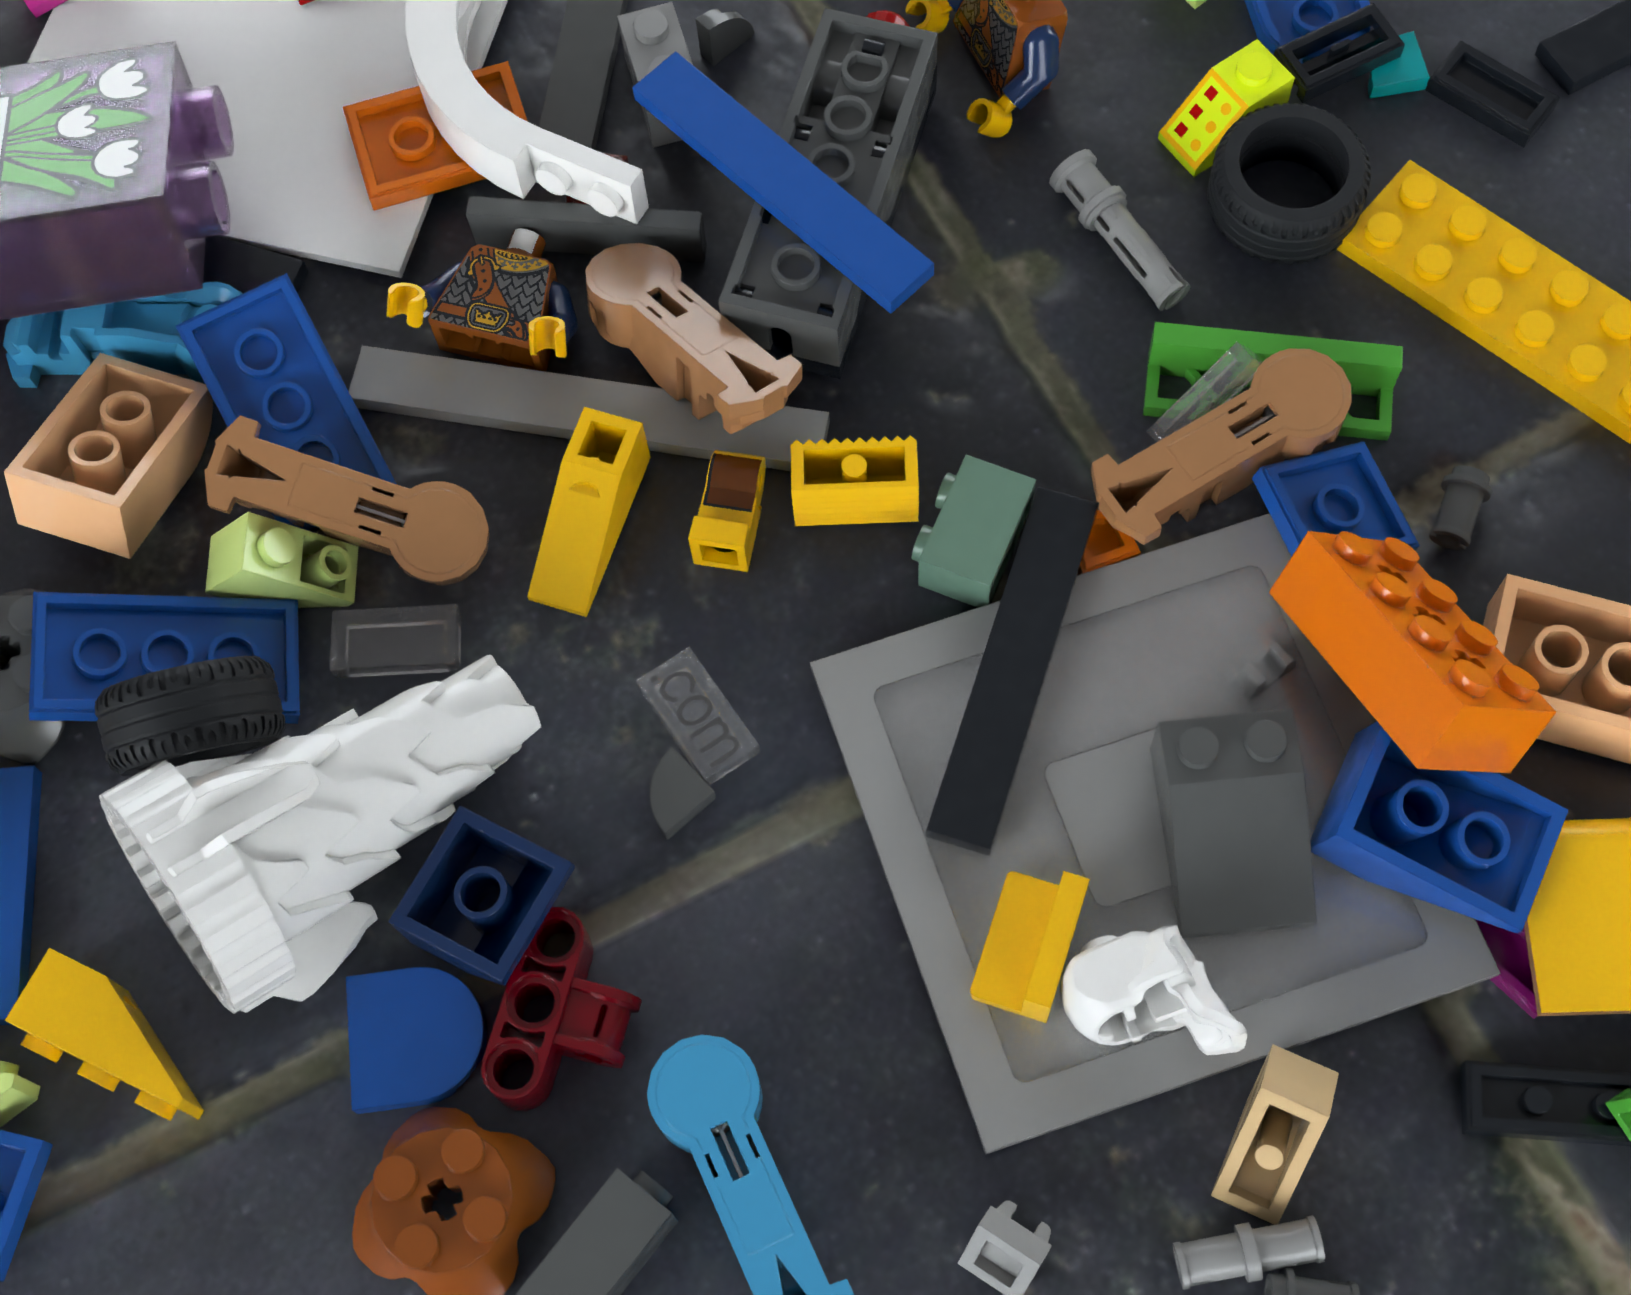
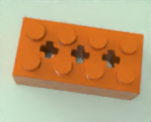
(1411, 653)

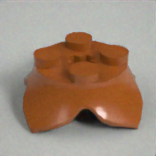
(476, 1251)

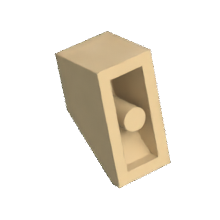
(1276, 1134)

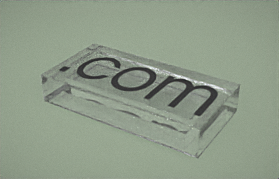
(698, 716)

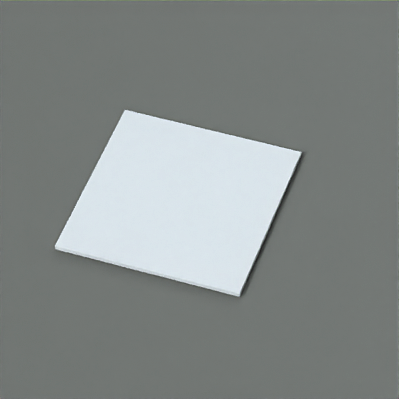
(285, 86)

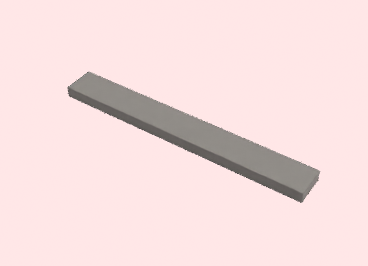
(554, 401)

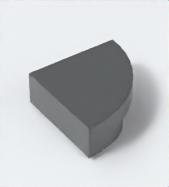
(721, 34)
(677, 793)

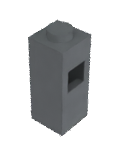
(606, 1240)

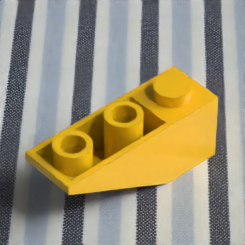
(588, 509)
(99, 1023)

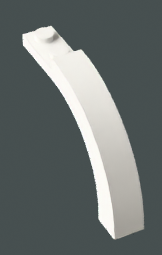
(496, 140)

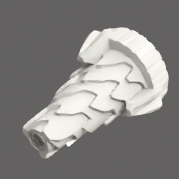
(265, 845)

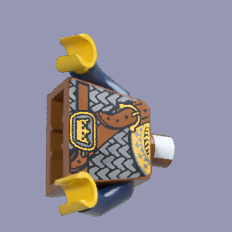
(1012, 43)
(495, 305)

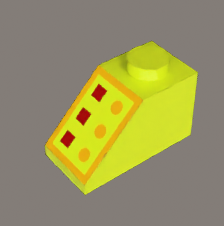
(1221, 98)

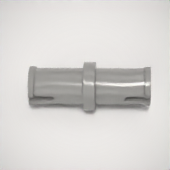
(1248, 1252)

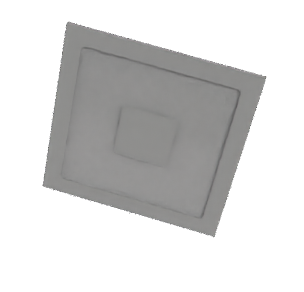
(1133, 650)

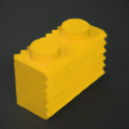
(855, 481)

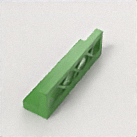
(1193, 350)

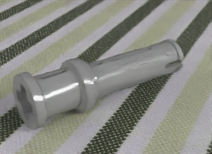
(1105, 211)

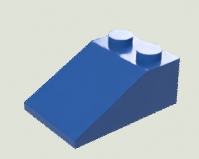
(1438, 834)

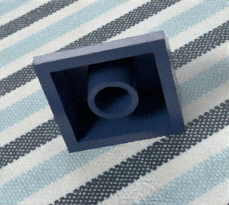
(480, 897)

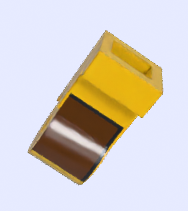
(729, 511)

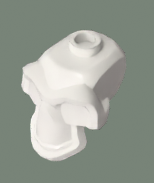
(1146, 985)

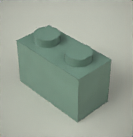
(974, 531)

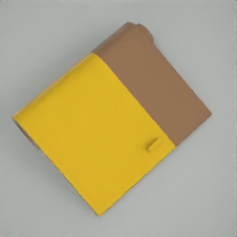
(1583, 922)

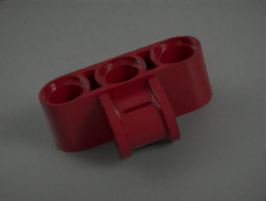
(584, 1024)

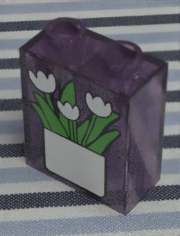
(107, 179)

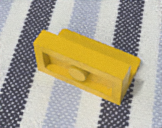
(1028, 943)

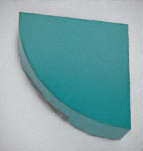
(1402, 74)

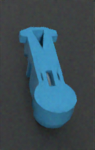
(129, 330)
(709, 1105)

